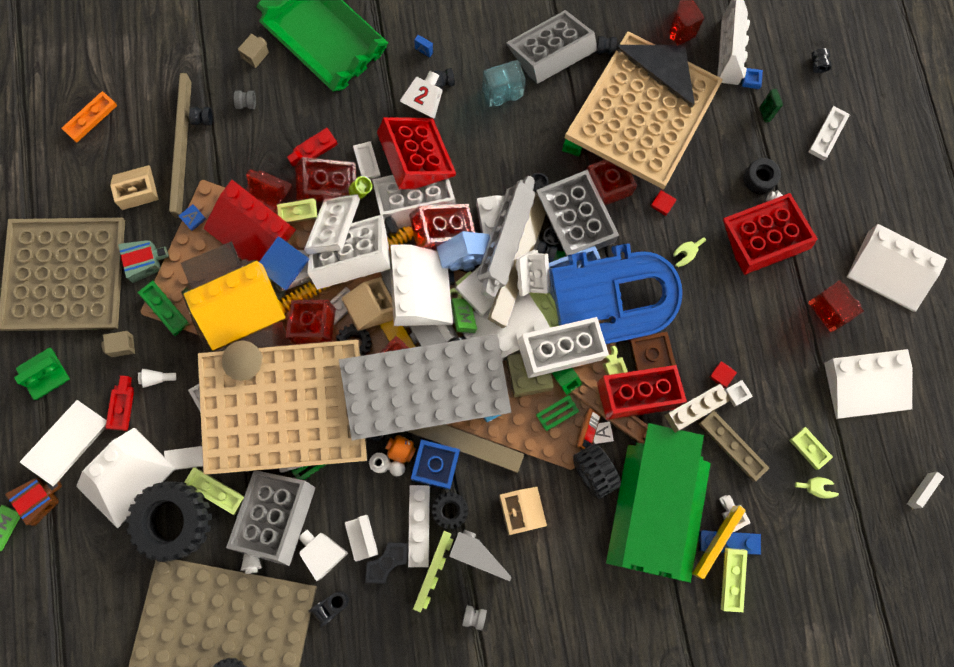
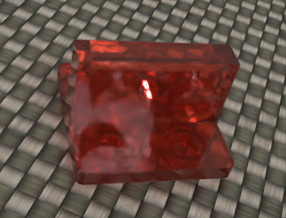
(267, 188)

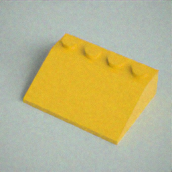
(235, 305)

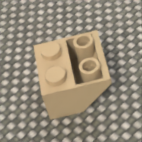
(134, 188)
(369, 304)
(522, 510)

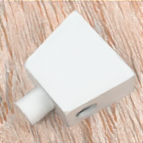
(320, 553)

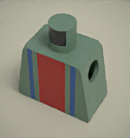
(141, 259)

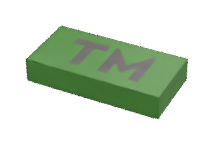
(463, 316)
(8, 521)

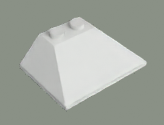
(122, 473)

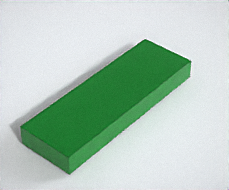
(163, 308)

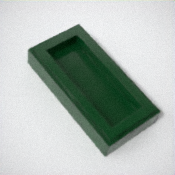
(771, 105)

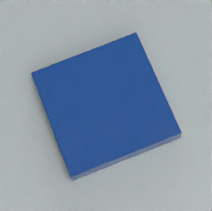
(283, 263)

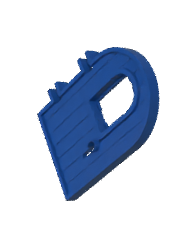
(596, 293)

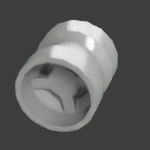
(474, 617)

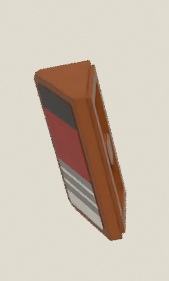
(588, 429)

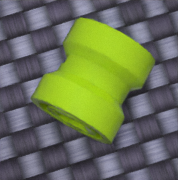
(360, 186)

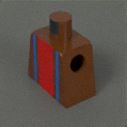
(34, 500)

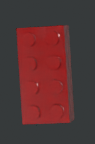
(641, 392)

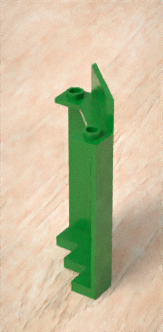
(324, 37)
(660, 504)

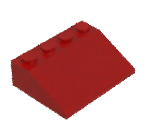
(415, 151)
(246, 223)
(768, 233)

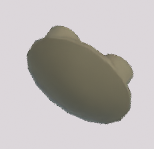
(242, 360)

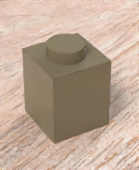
(253, 50)
(118, 344)

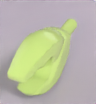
(689, 249)
(815, 487)

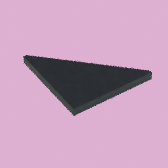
(665, 65)

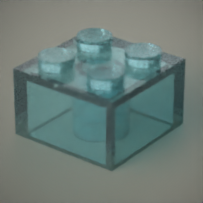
(503, 83)

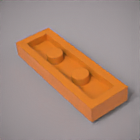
(89, 116)

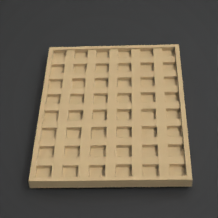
(283, 415)

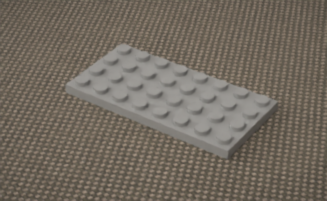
(424, 386)

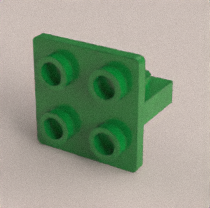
(41, 374)

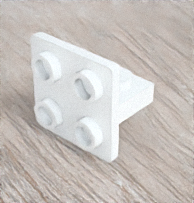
(533, 273)

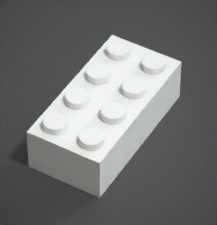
(562, 347)

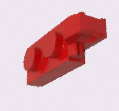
(313, 146)
(120, 405)

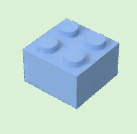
(463, 251)

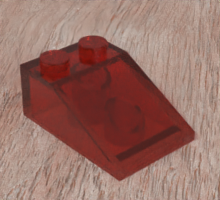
(323, 178)
(439, 223)

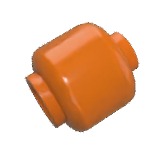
(400, 449)

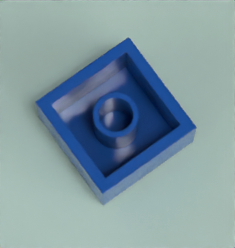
(435, 464)

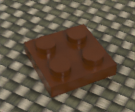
(652, 351)

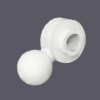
(396, 468)

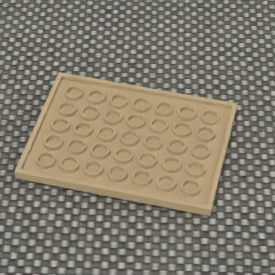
(638, 120)

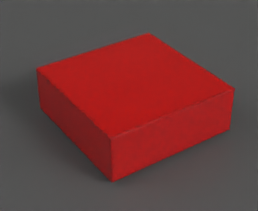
(663, 202)
(723, 374)

